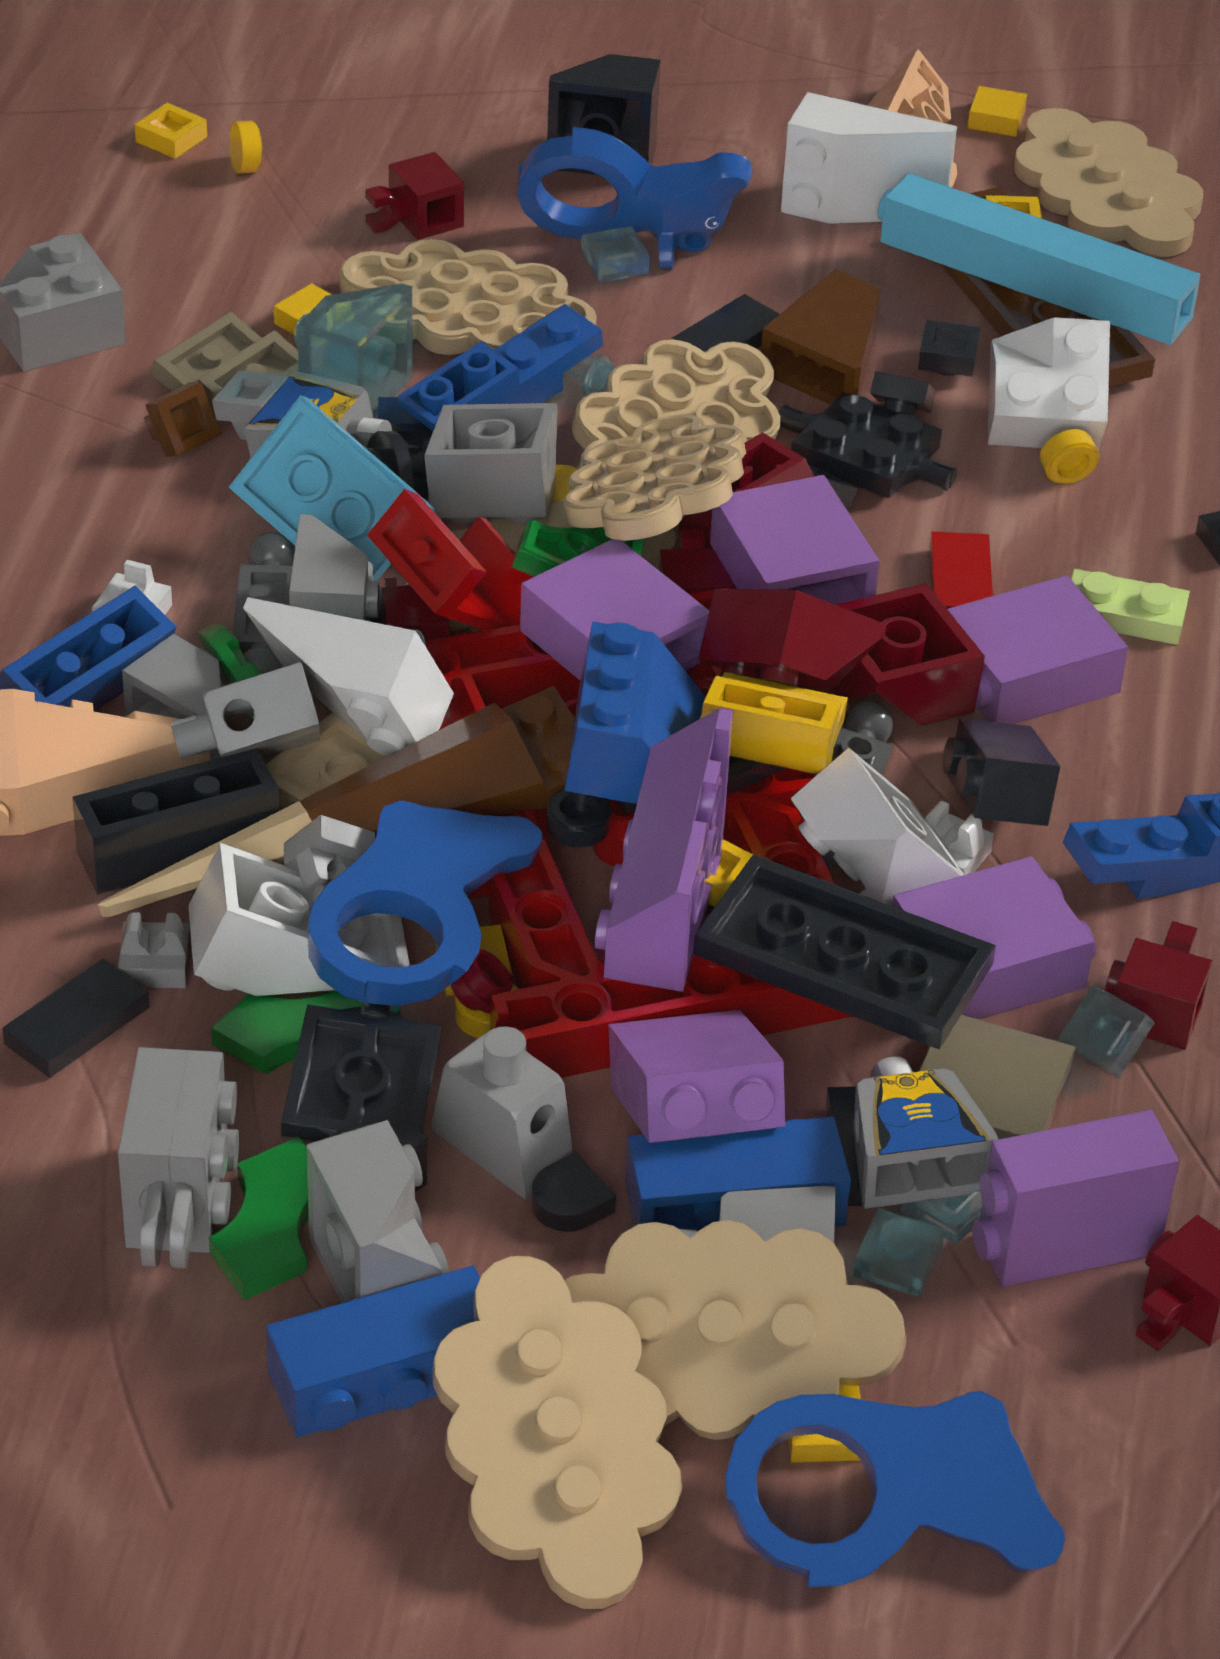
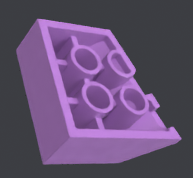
(667, 855)

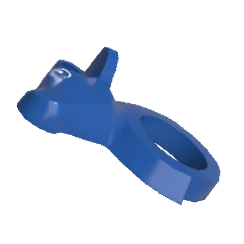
(673, 202)
(424, 872)
(927, 1468)

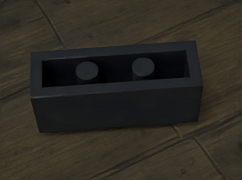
(166, 817)

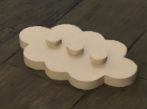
(1109, 181)
(462, 294)
(675, 379)
(655, 477)
(743, 1319)
(556, 1432)

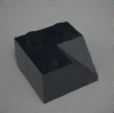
(608, 96)

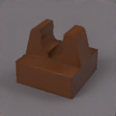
(182, 419)

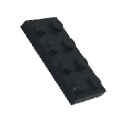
(845, 951)

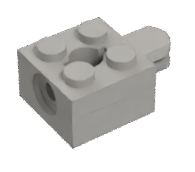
(176, 1153)

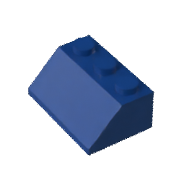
(625, 704)

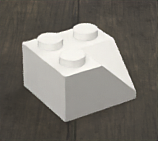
(1049, 382)
(871, 830)

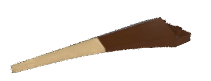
(478, 765)

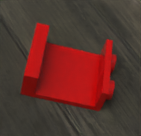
(456, 578)

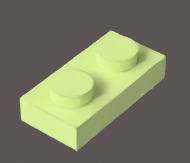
(1135, 606)

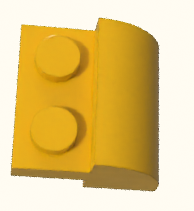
(778, 721)

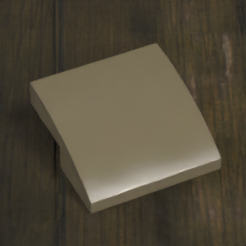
(221, 351)
(1006, 1073)

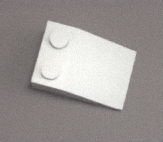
(851, 153)
(362, 670)
(254, 928)

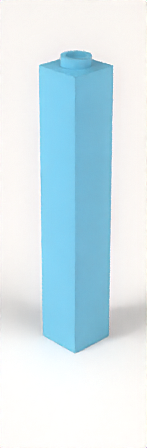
(1039, 258)

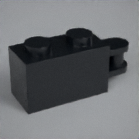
(1002, 771)

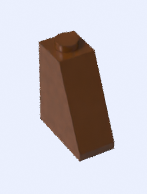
(825, 337)

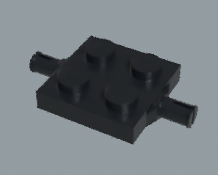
(868, 445)
(359, 1071)

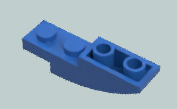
(517, 372)
(1152, 853)

